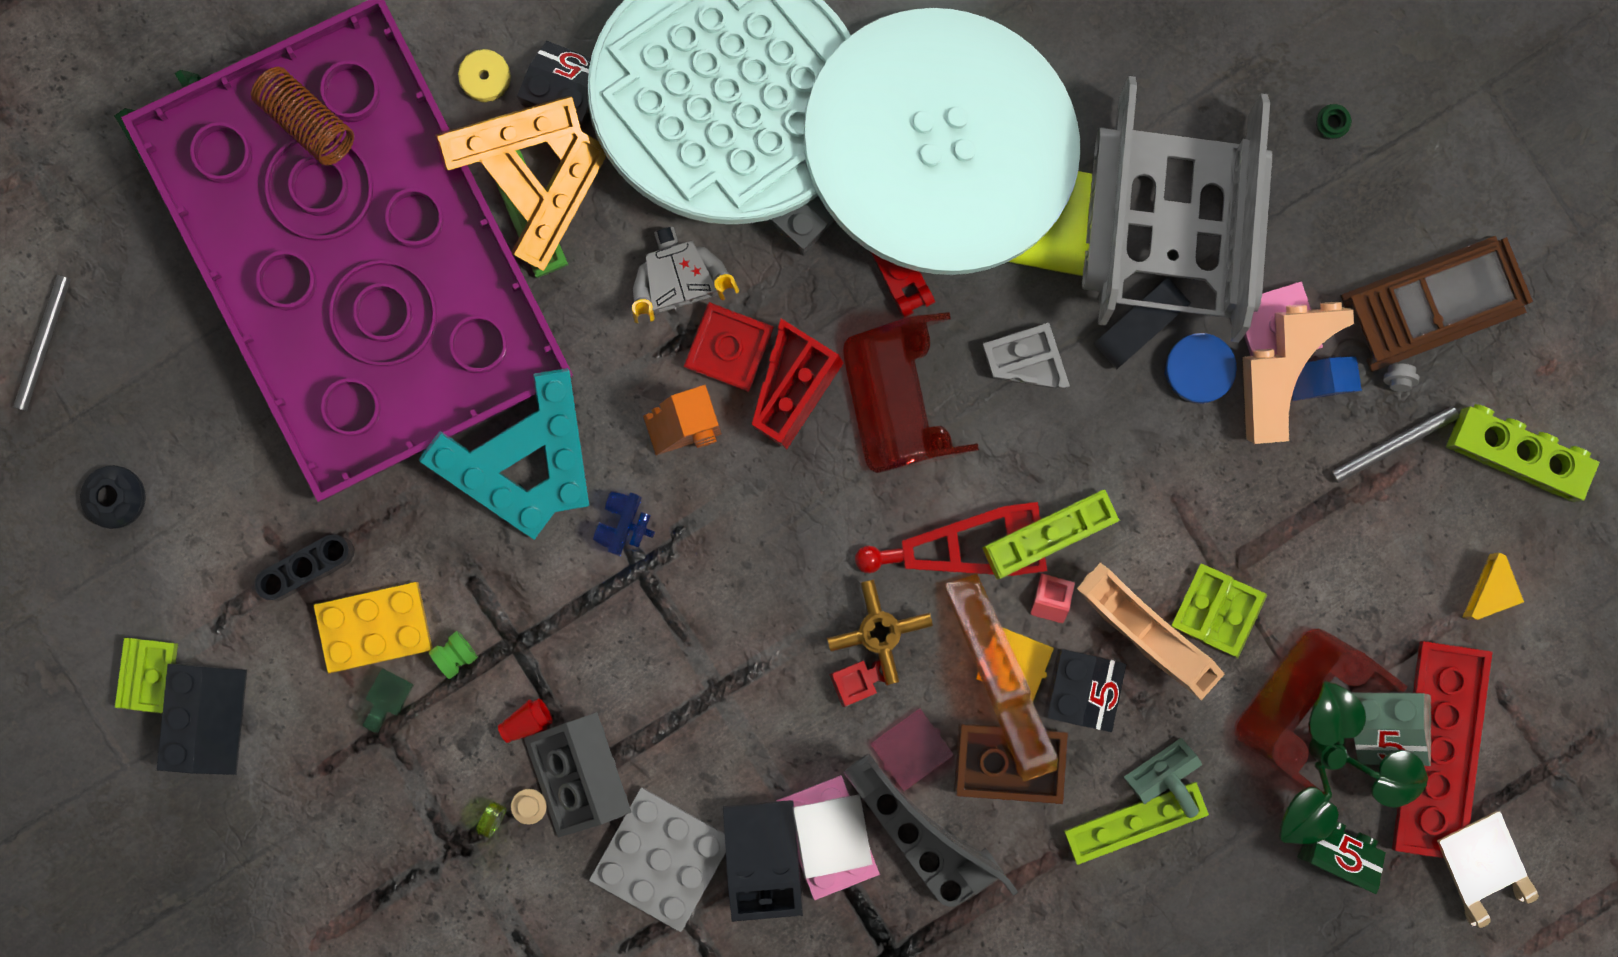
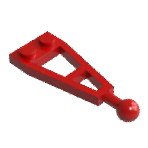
(870, 559)

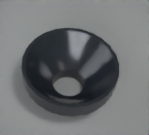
(129, 501)

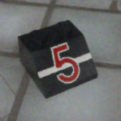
(555, 75)
(1084, 690)

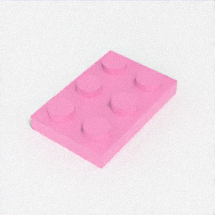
(831, 883)

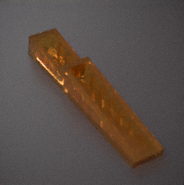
(1002, 678)

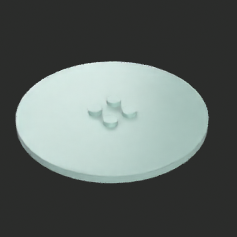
(711, 102)
(941, 141)

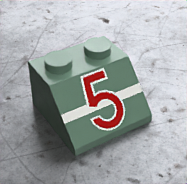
(1394, 724)

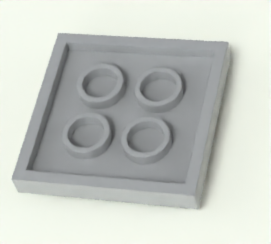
(660, 859)

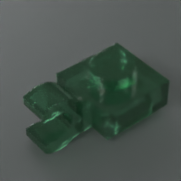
(387, 695)

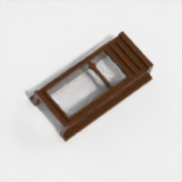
(1439, 301)

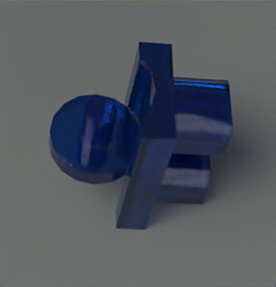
(627, 508)

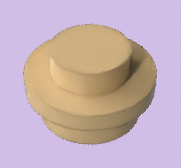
(528, 806)

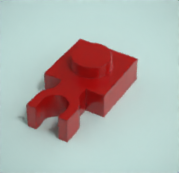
(856, 682)

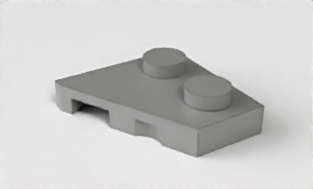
(1027, 358)

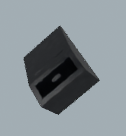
(762, 861)

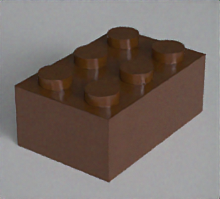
(989, 770)

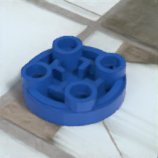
(1200, 368)

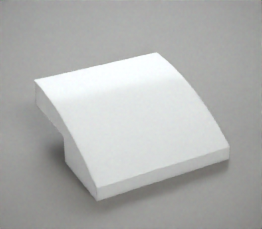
(832, 836)

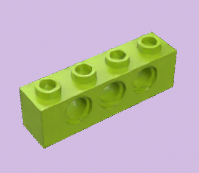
(1470, 441)

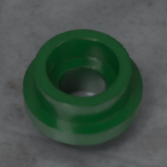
(1340, 114)

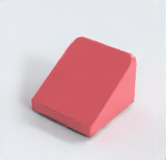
(1052, 598)

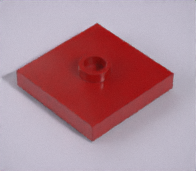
(728, 347)

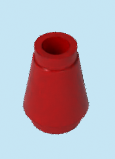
(525, 721)

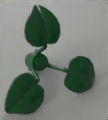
(1335, 717)

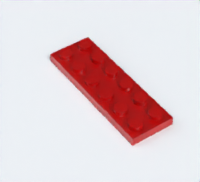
(1458, 691)

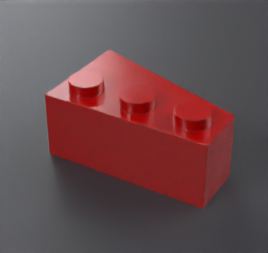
(793, 384)

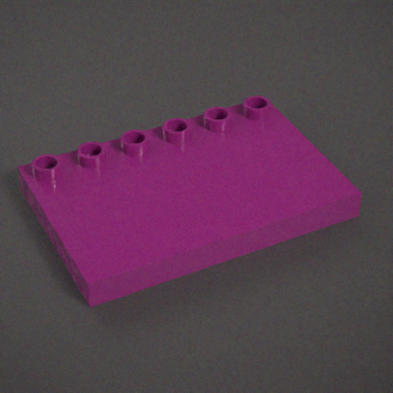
(356, 286)

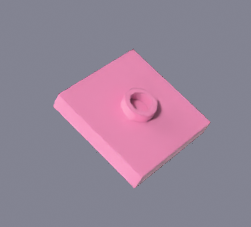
(1263, 326)

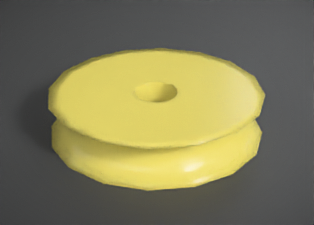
(477, 63)

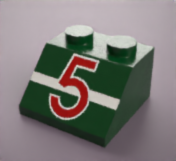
(1347, 858)

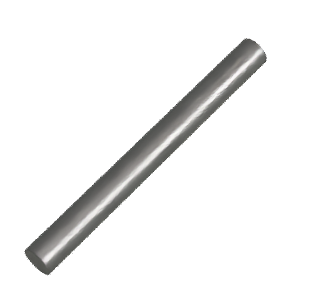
(41, 343)
(1395, 444)

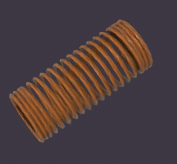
(324, 135)

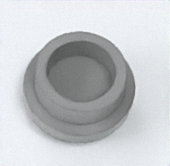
(1401, 377)

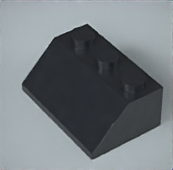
(201, 719)

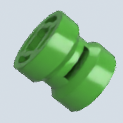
(453, 654)

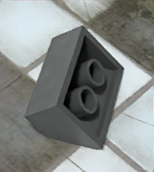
(577, 775)

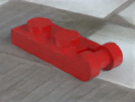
(898, 278)

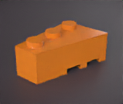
(683, 421)

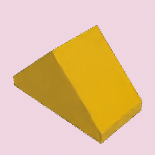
(1494, 590)

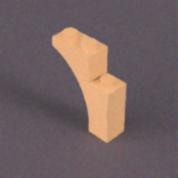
(1272, 377)
(1150, 632)

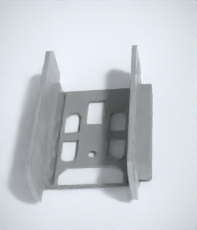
(1237, 169)

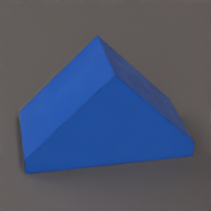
(1327, 378)

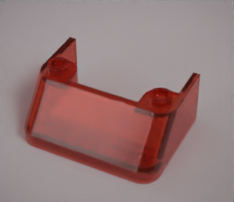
(890, 396)
(1293, 689)

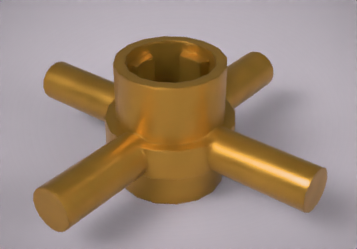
(895, 627)

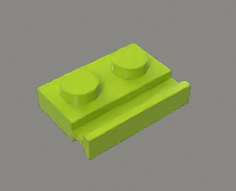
(144, 674)

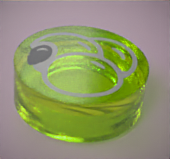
(491, 819)

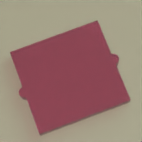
(912, 749)

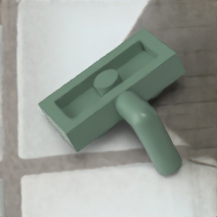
(1165, 772)

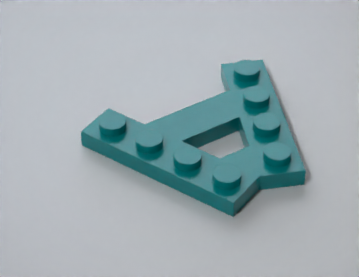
(480, 470)

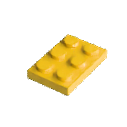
(373, 627)

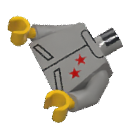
(677, 276)

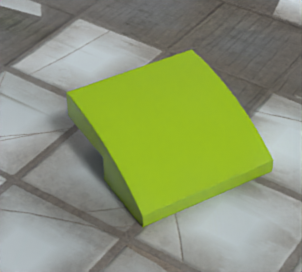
(1219, 610)

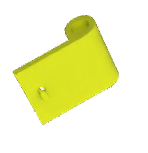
(1065, 242)

